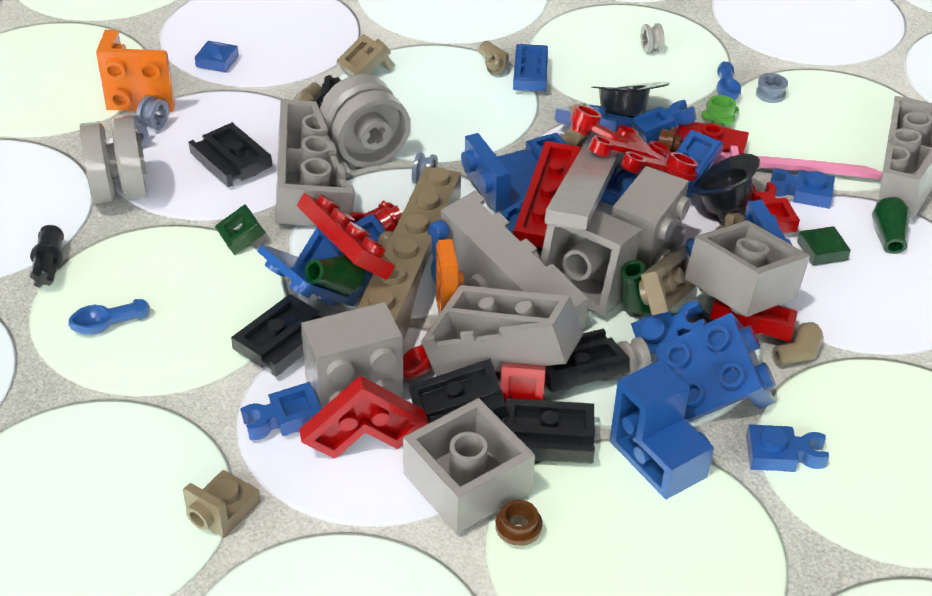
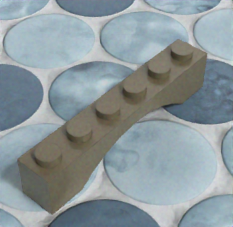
(412, 245)

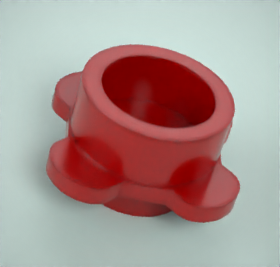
(389, 217)

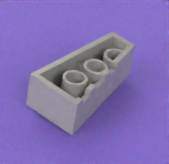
(908, 154)
(306, 163)
(497, 259)

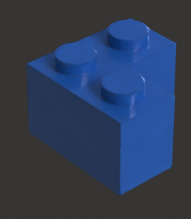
(653, 433)

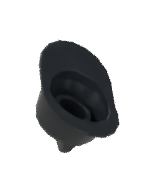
(627, 99)
(727, 184)

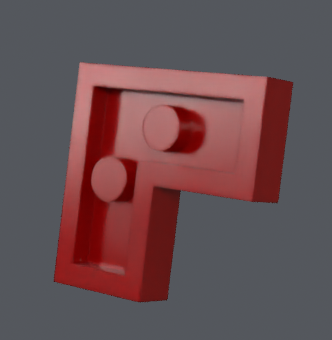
(361, 410)

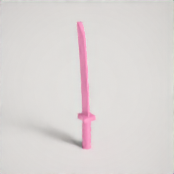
(809, 165)

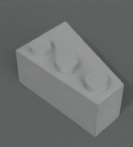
(502, 327)

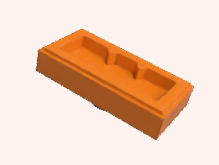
(447, 273)

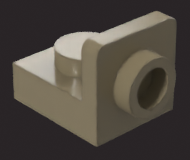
(365, 56)
(220, 503)

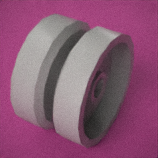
(365, 120)
(113, 160)

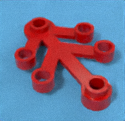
(627, 141)

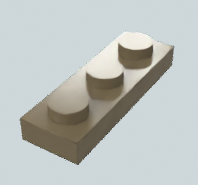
(665, 283)

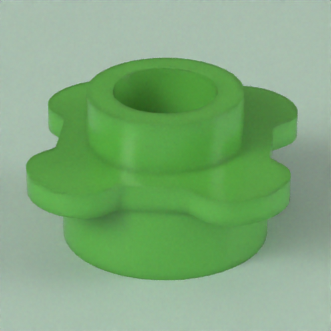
(720, 110)

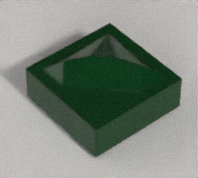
(240, 229)
(823, 245)

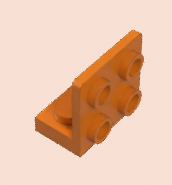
(132, 74)

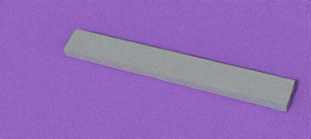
(581, 189)

